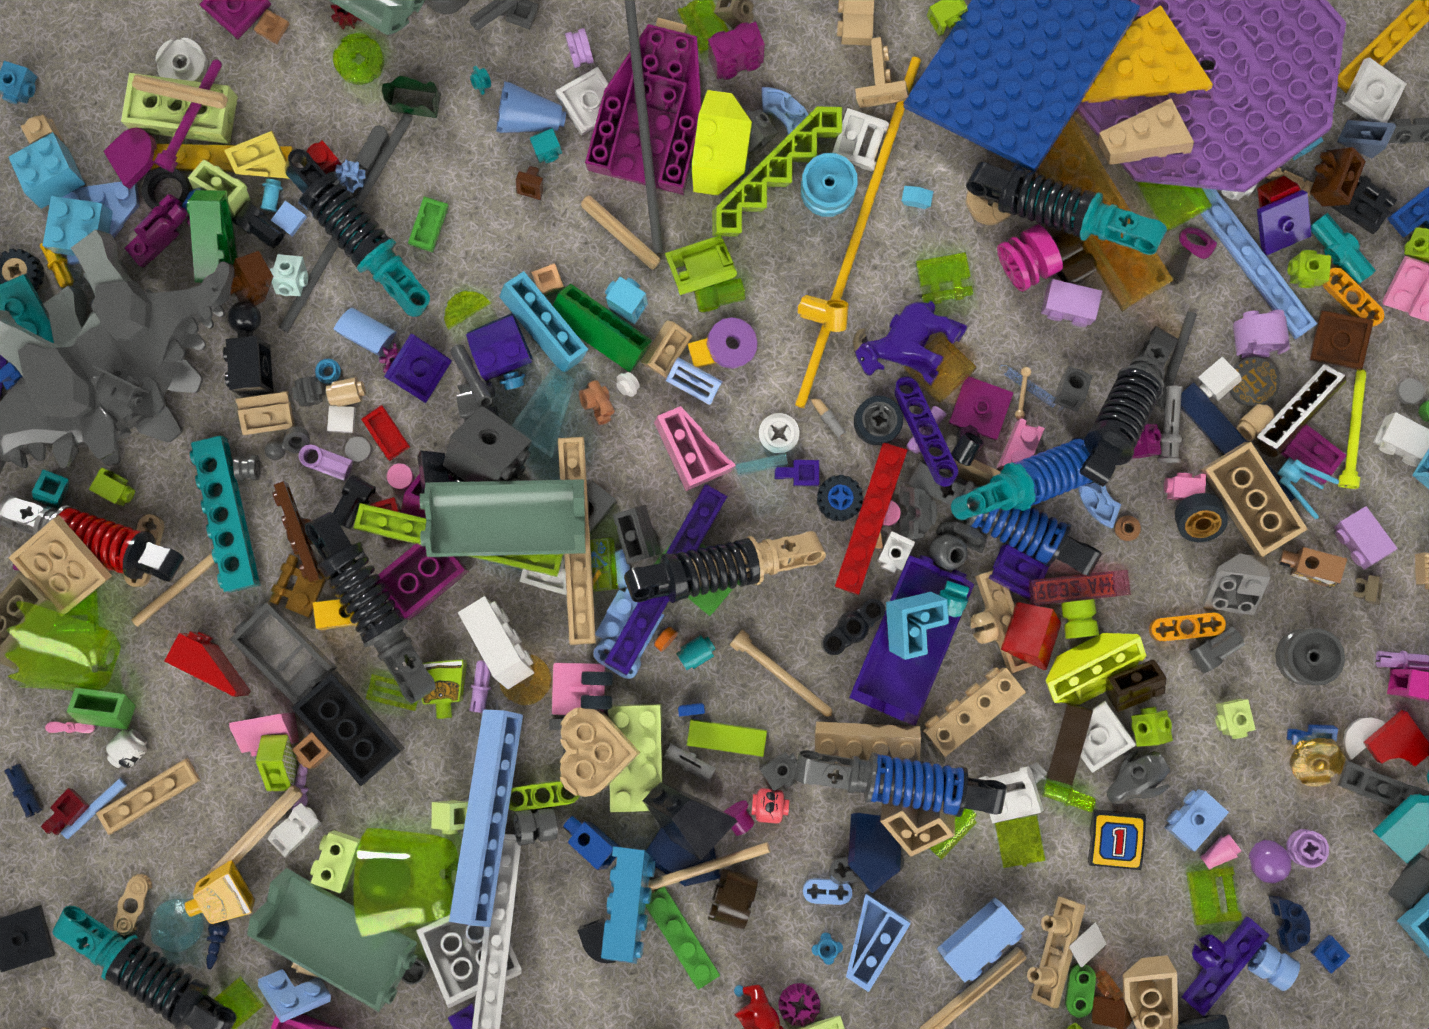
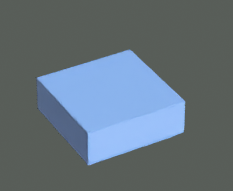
(289, 218)

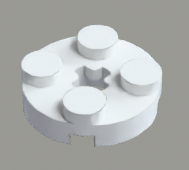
(177, 50)

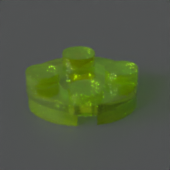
(346, 52)

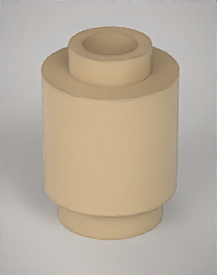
(345, 392)
(1255, 421)

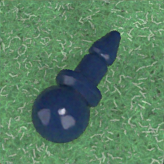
(217, 933)

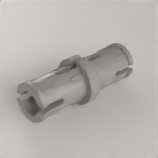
(674, 753)

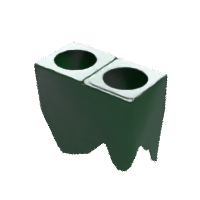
(411, 84)

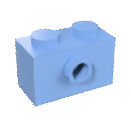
(1195, 819)

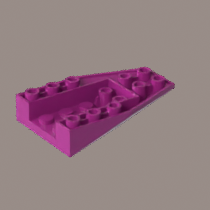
(672, 108)

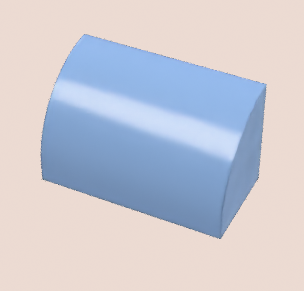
(364, 331)

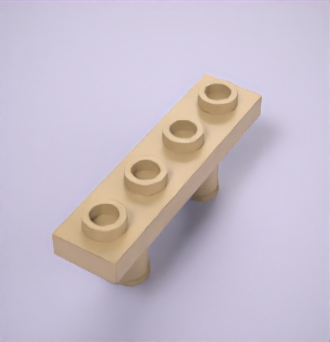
(1057, 956)

